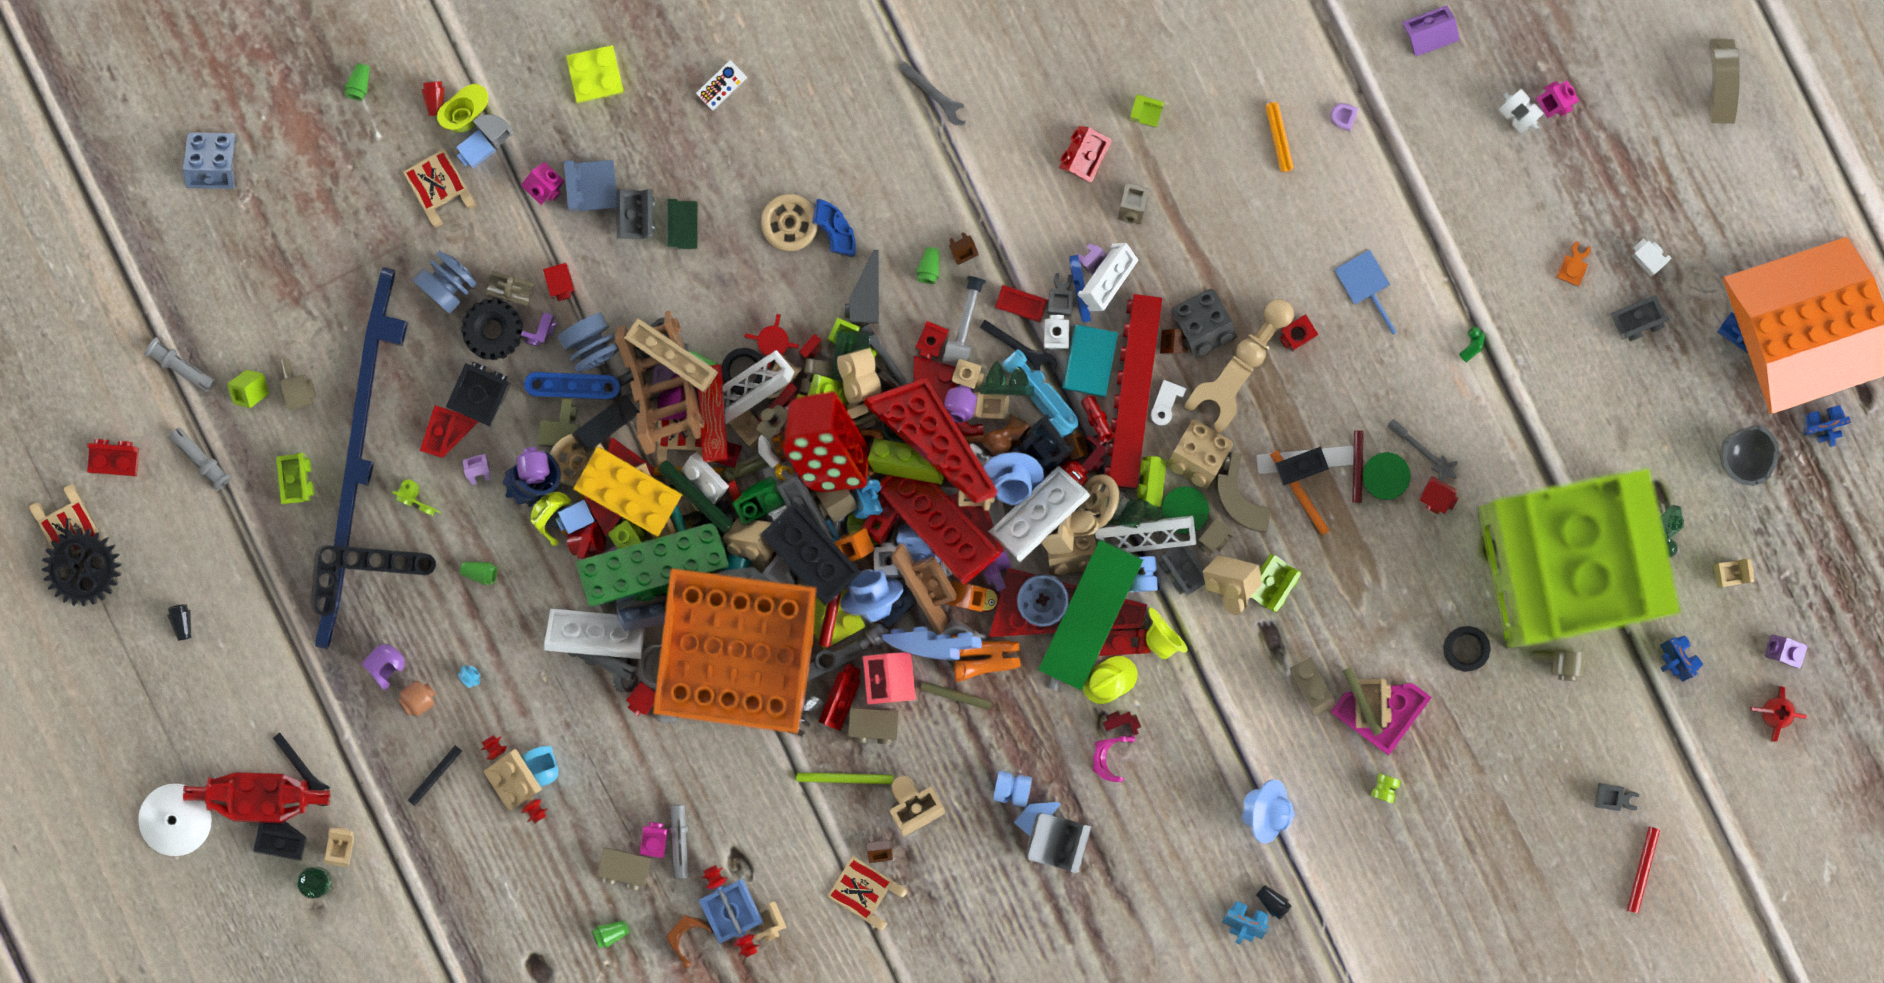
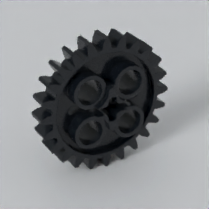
(62, 556)

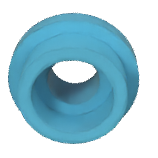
(469, 676)

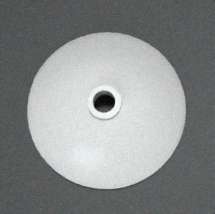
(191, 824)

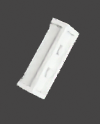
(1108, 277)

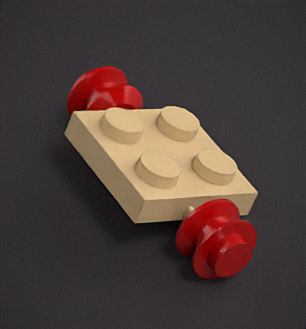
(513, 780)

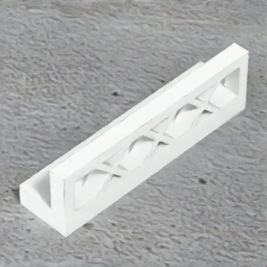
(759, 391)
(1151, 526)

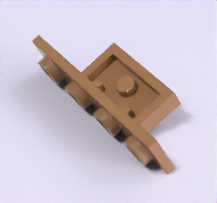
(927, 584)

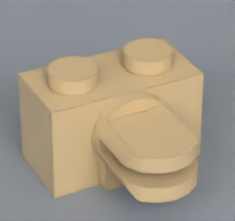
(1062, 537)
(746, 542)
(1234, 580)
(914, 808)

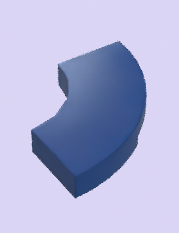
(836, 227)
(1079, 285)

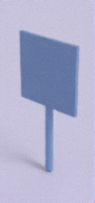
(1363, 279)

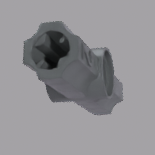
(840, 653)

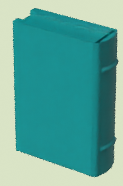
(1090, 360)

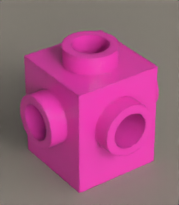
(1557, 99)
(543, 183)

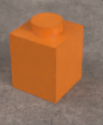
(855, 544)
(968, 596)

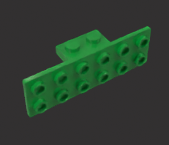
(647, 566)

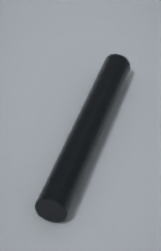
(435, 775)

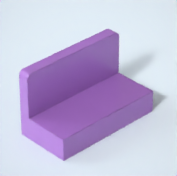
(1431, 30)

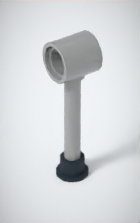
(958, 349)

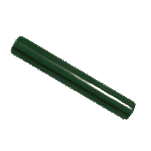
(695, 496)

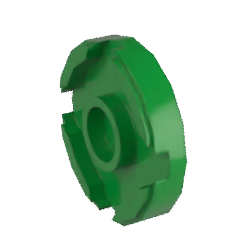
(1386, 476)
(1186, 502)

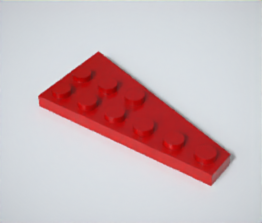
(926, 425)
(1010, 622)

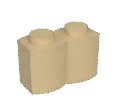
(858, 375)

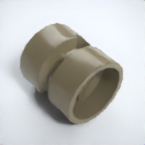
(814, 367)

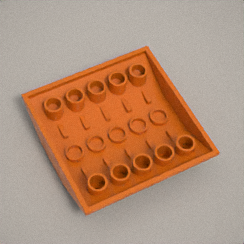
(1810, 323)
(735, 650)

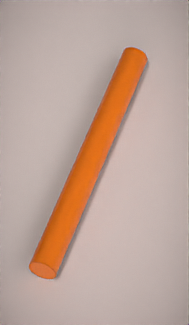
(1304, 499)

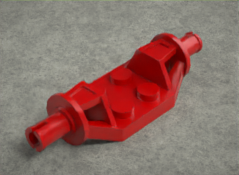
(256, 796)

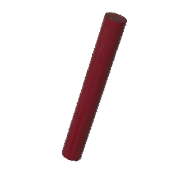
(1357, 466)

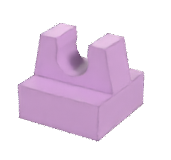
(1093, 258)
(476, 466)

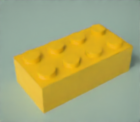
(627, 491)

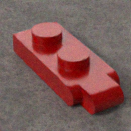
(841, 697)

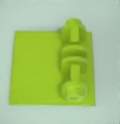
(407, 494)

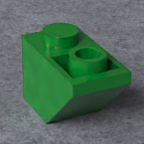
(758, 500)

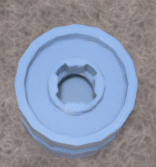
(1148, 581)
(1012, 788)

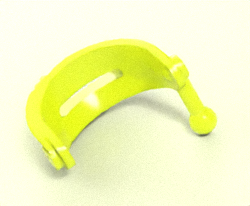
(548, 504)

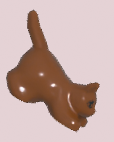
(1002, 440)

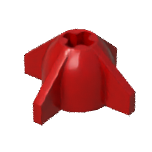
(772, 339)
(1778, 713)

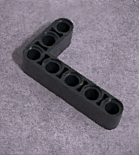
(362, 563)

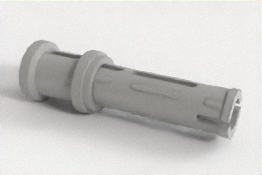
(170, 359)
(206, 466)

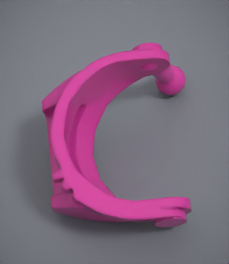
(1101, 749)

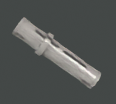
(680, 871)

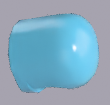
(542, 764)

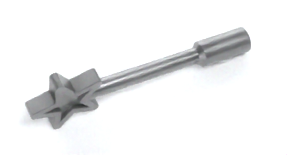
(1443, 467)

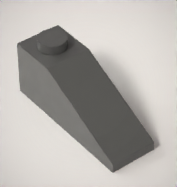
(865, 296)

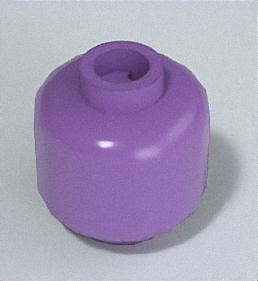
(960, 403)
(532, 465)

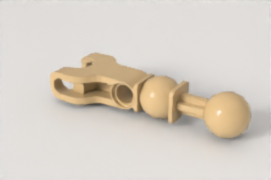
(1249, 355)

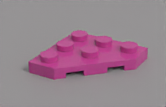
(1405, 705)

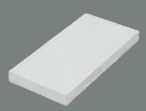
(1039, 514)
(592, 634)

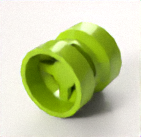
(1385, 788)

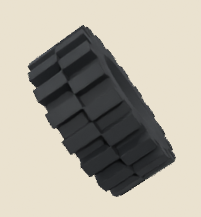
(479, 316)

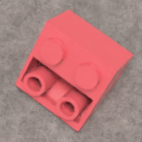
(889, 678)

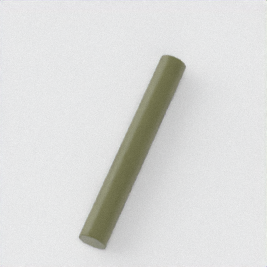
(955, 695)
(1362, 701)

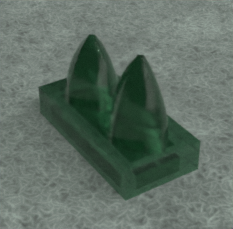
(996, 382)

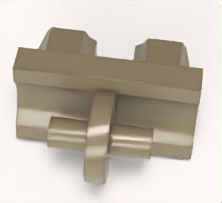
(510, 288)

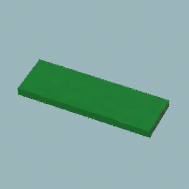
(1090, 614)

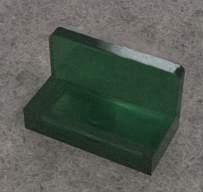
(682, 224)
(847, 342)
(1135, 512)

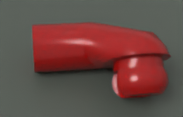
(970, 430)

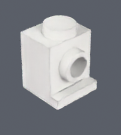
(1650, 256)
(1054, 342)
(881, 556)

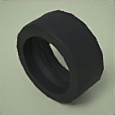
(733, 355)
(1485, 648)

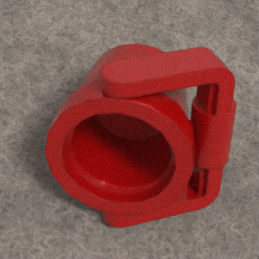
(587, 541)

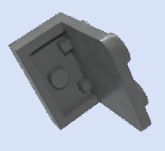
(1204, 322)
(1057, 842)

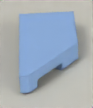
(1027, 817)

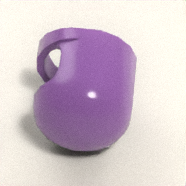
(378, 657)

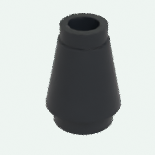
(180, 621)
(1274, 902)

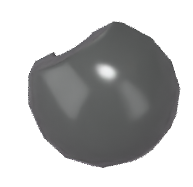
(1750, 455)

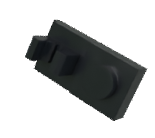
(1301, 466)

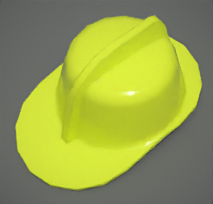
(463, 108)
(1162, 638)
(1110, 680)

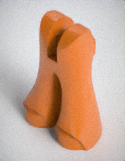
(969, 668)

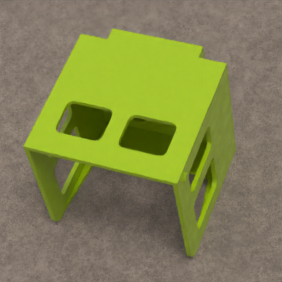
(1579, 558)

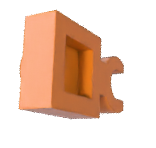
(1572, 267)

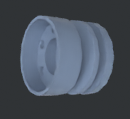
(445, 281)
(589, 342)
(1034, 611)

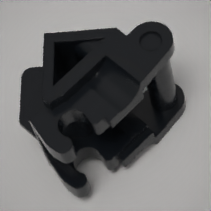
(1045, 445)

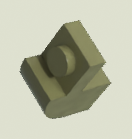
(551, 432)

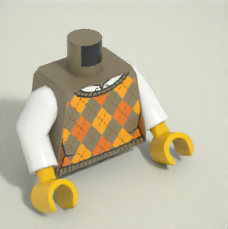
(771, 438)

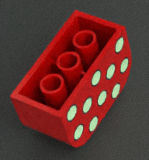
(825, 444)

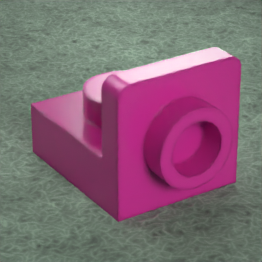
(654, 840)

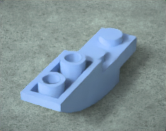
(930, 645)

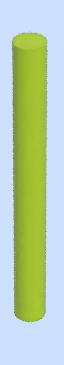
(844, 778)

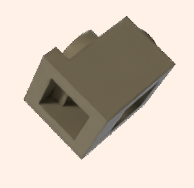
(1215, 537)

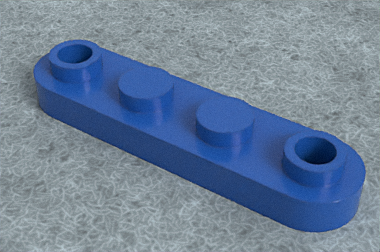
(572, 385)

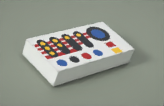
(721, 85)

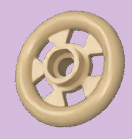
(777, 239)
(565, 445)
(1098, 500)

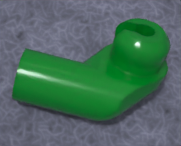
(1476, 344)

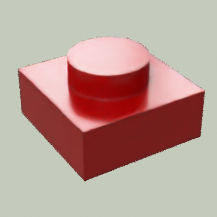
(811, 348)

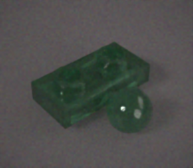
(1672, 523)

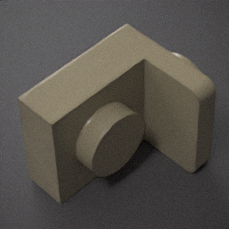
(1133, 204)

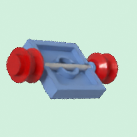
(730, 911)

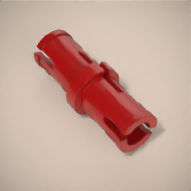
(1097, 418)

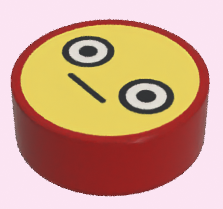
(991, 600)

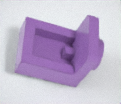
(546, 328)
(993, 571)
(1786, 651)

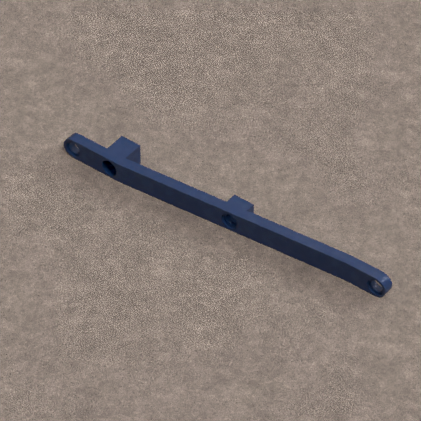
(357, 469)

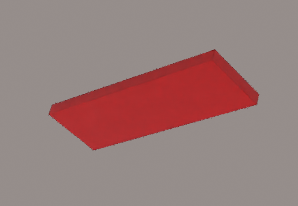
(940, 525)

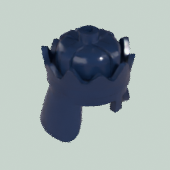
(531, 493)

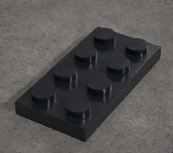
(810, 553)

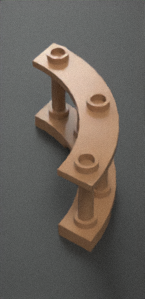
(643, 392)

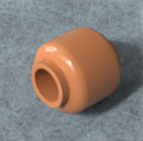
(416, 698)

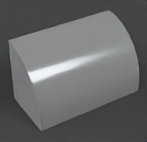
(494, 128)

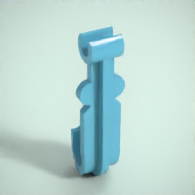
(1044, 395)

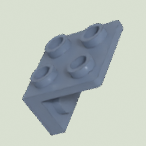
(209, 160)
(590, 185)
(641, 616)

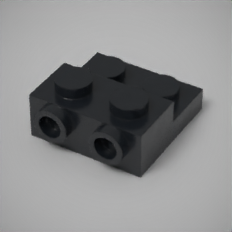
(478, 393)

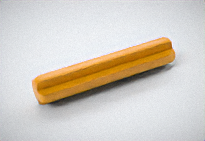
(1279, 136)

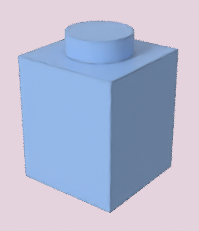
(475, 150)
(574, 516)

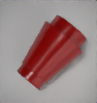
(433, 96)

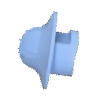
(1014, 476)
(871, 595)
(1268, 811)

